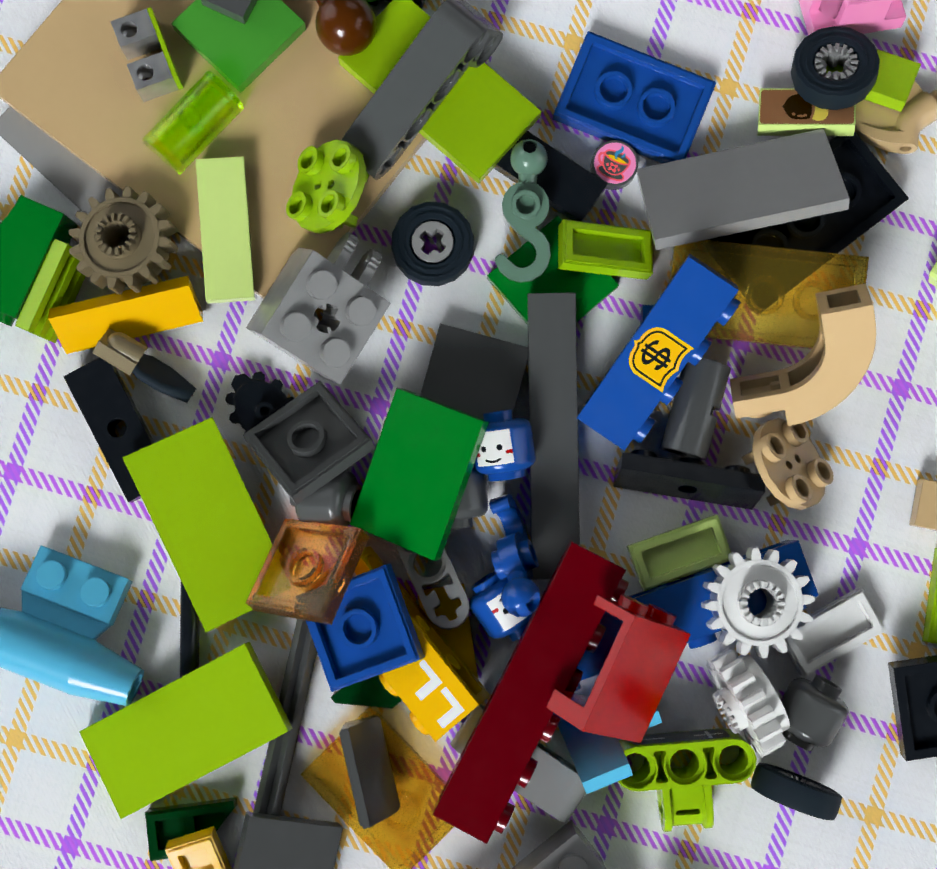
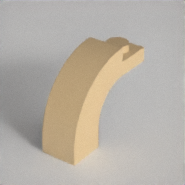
(826, 373)

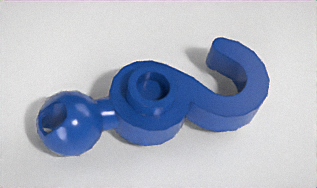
(515, 559)

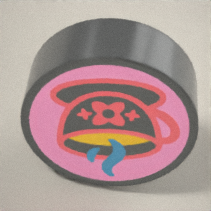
(614, 164)

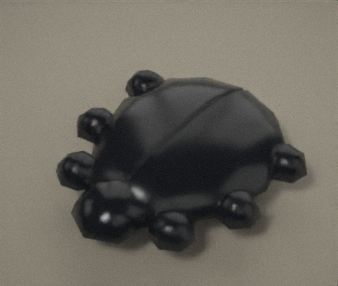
(255, 399)

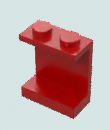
(631, 675)

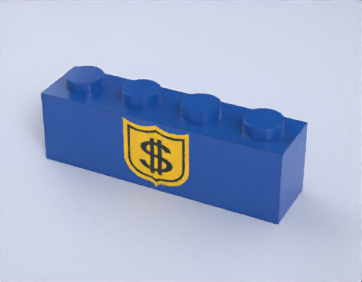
(659, 351)

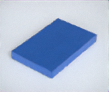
(633, 99)

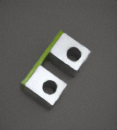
(146, 39)

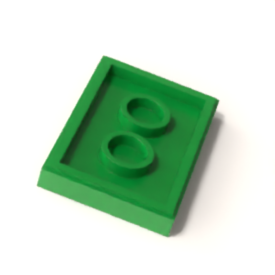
(419, 473)

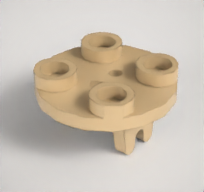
(789, 464)

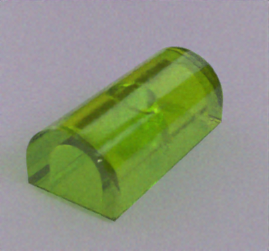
(193, 122)

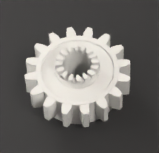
(782, 608)
(748, 701)

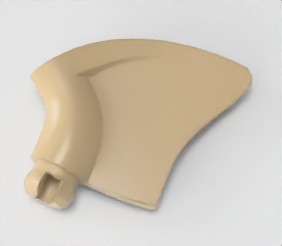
(893, 129)

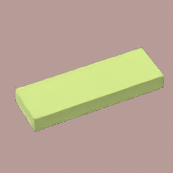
(225, 229)

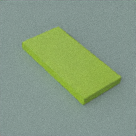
(477, 117)
(203, 519)
(185, 730)

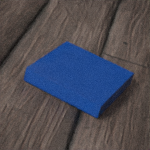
(368, 632)

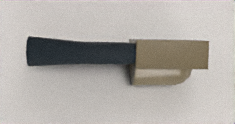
(130, 358)

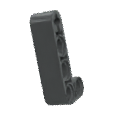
(420, 81)

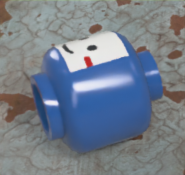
(505, 447)
(491, 613)

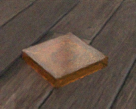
(308, 570)

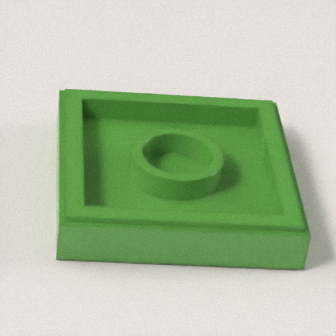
(240, 49)

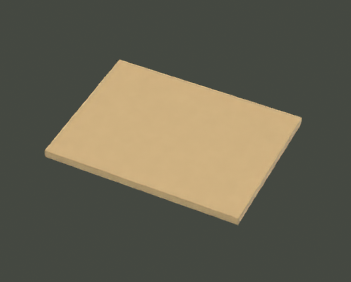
(81, 94)

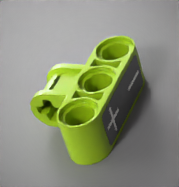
(686, 792)

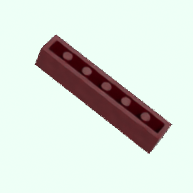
(516, 712)

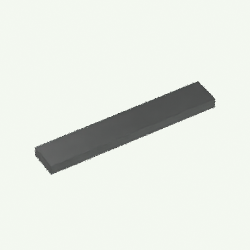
(554, 427)

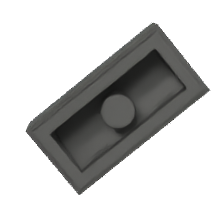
(369, 770)

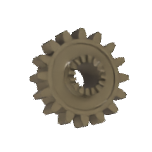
(107, 225)

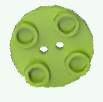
(327, 187)

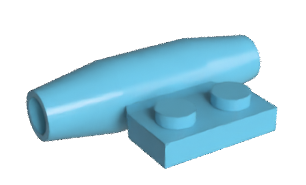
(57, 631)

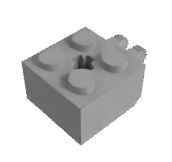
(347, 303)

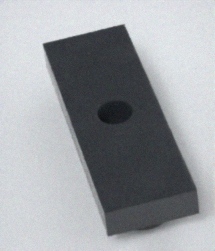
(567, 184)
(105, 404)
(689, 479)

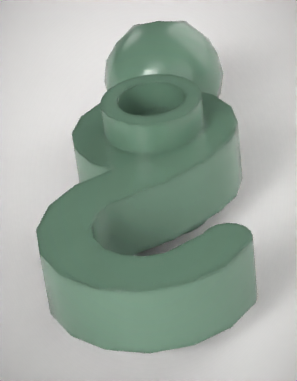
(525, 209)

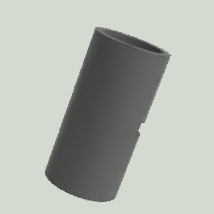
(690, 417)

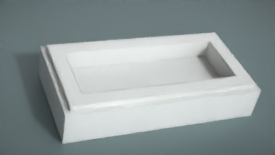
(834, 631)

